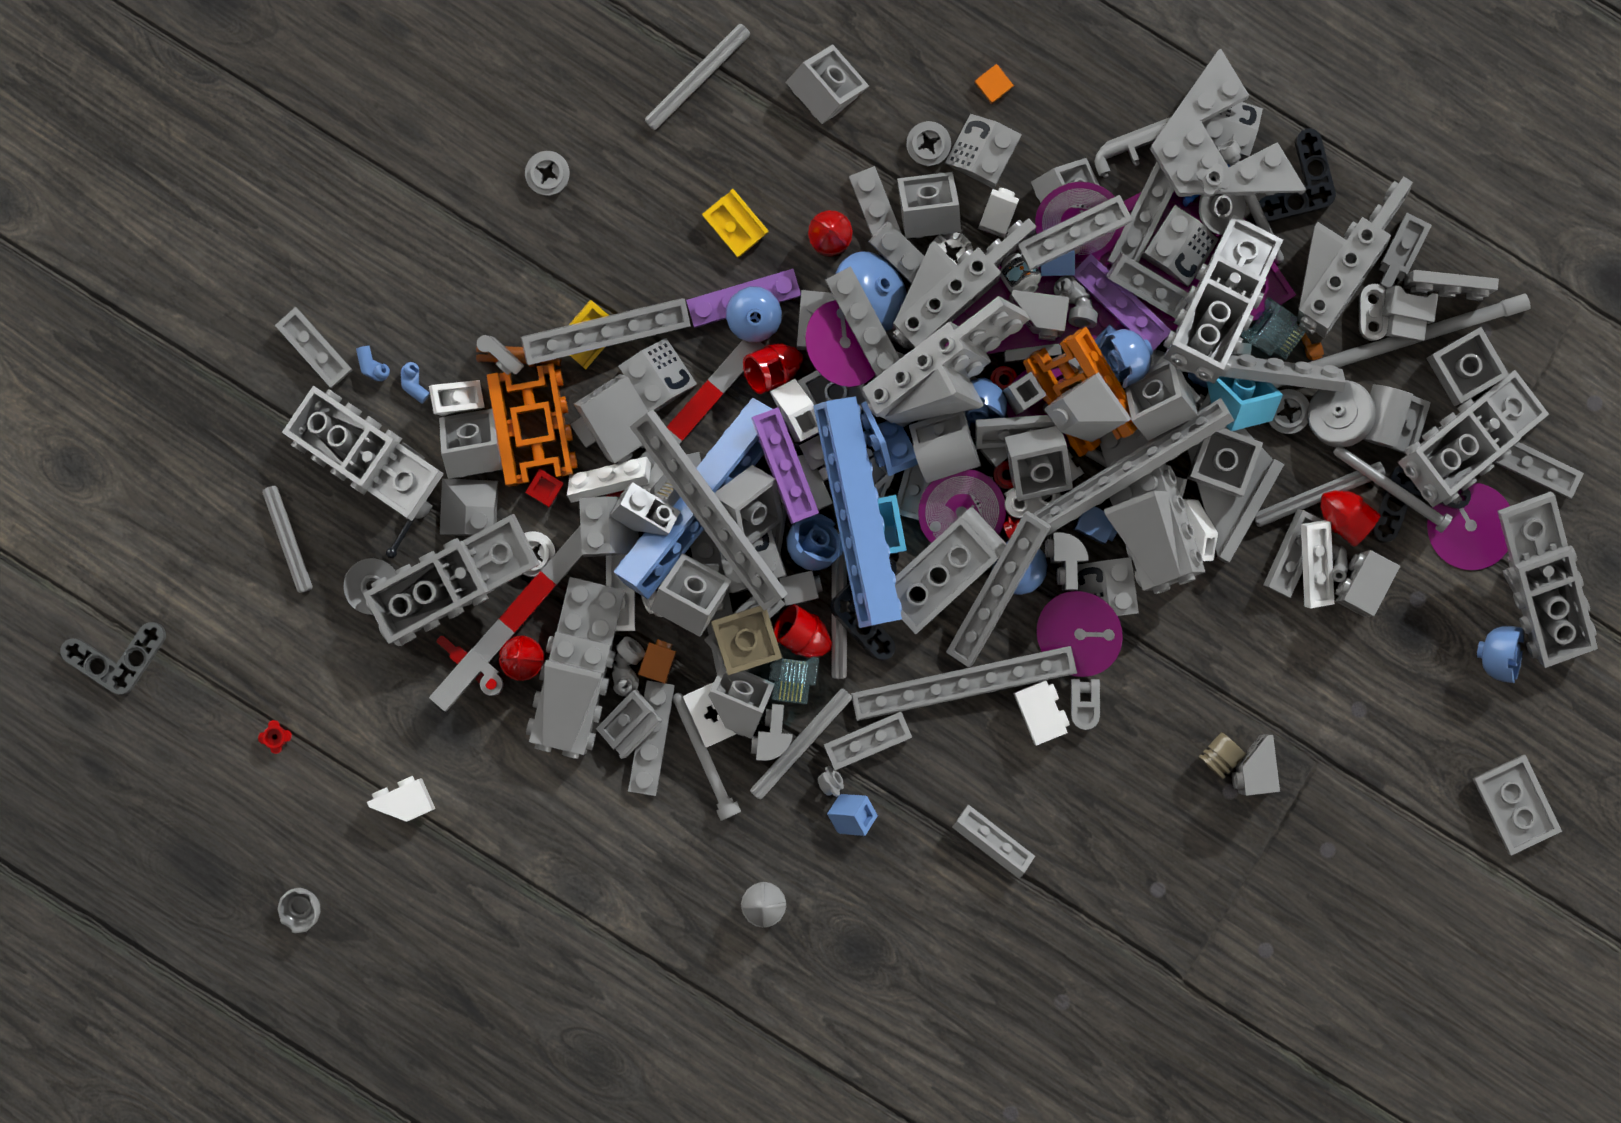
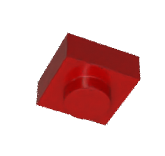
(544, 488)

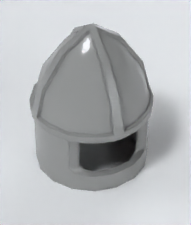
(763, 904)

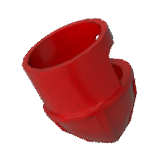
(830, 233)
(771, 367)
(1348, 515)
(806, 636)
(521, 658)

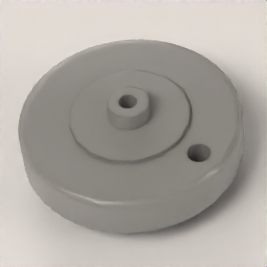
(1342, 417)

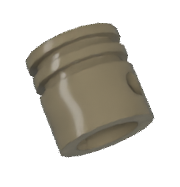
(1222, 755)

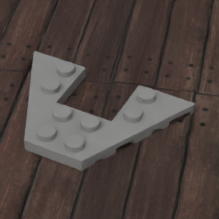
(1187, 147)

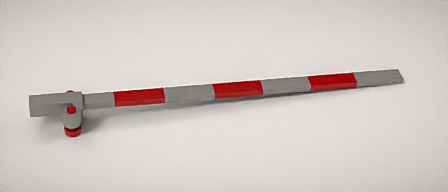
(475, 663)

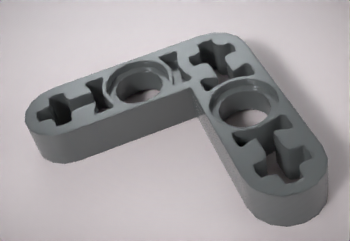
(114, 669)

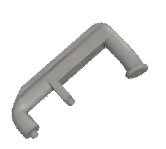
(1129, 143)

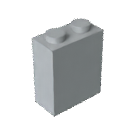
(609, 414)

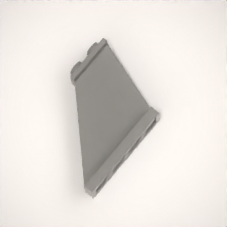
(1233, 514)

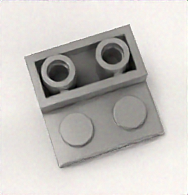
(1398, 418)
(943, 446)
(1068, 551)
(773, 743)

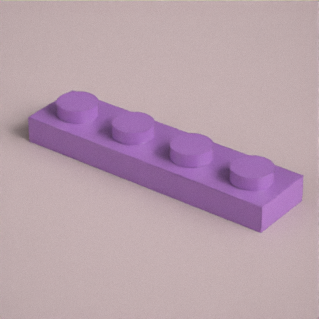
(1120, 302)
(712, 306)
(785, 465)

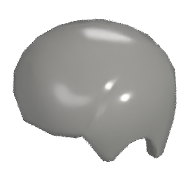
(299, 909)

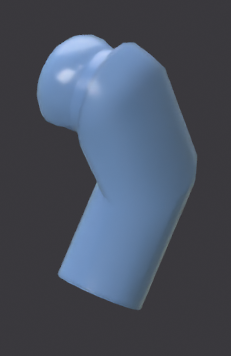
(410, 382)

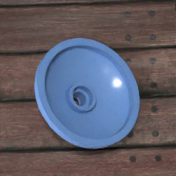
(880, 283)

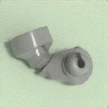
(1082, 314)
(624, 677)

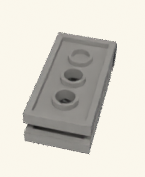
(963, 552)

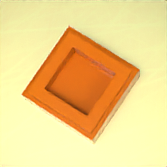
(994, 83)

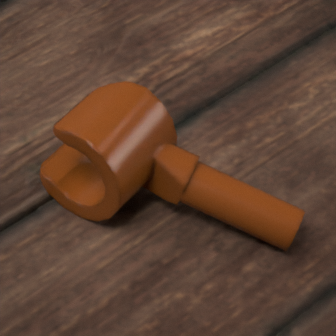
(1312, 351)

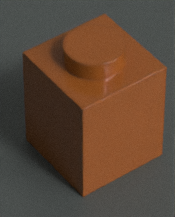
(658, 661)

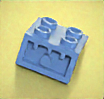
(889, 443)

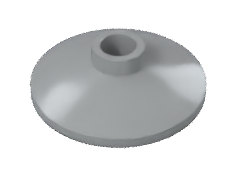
(1217, 218)
(359, 575)

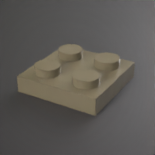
(746, 639)

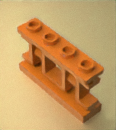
(1086, 351)
(511, 428)

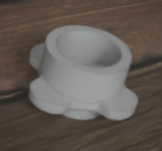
(1211, 187)
(830, 782)

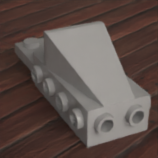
(1341, 264)
(940, 277)
(1222, 301)
(935, 377)
(1472, 440)
(361, 452)
(1152, 521)
(449, 580)
(1546, 581)
(576, 669)

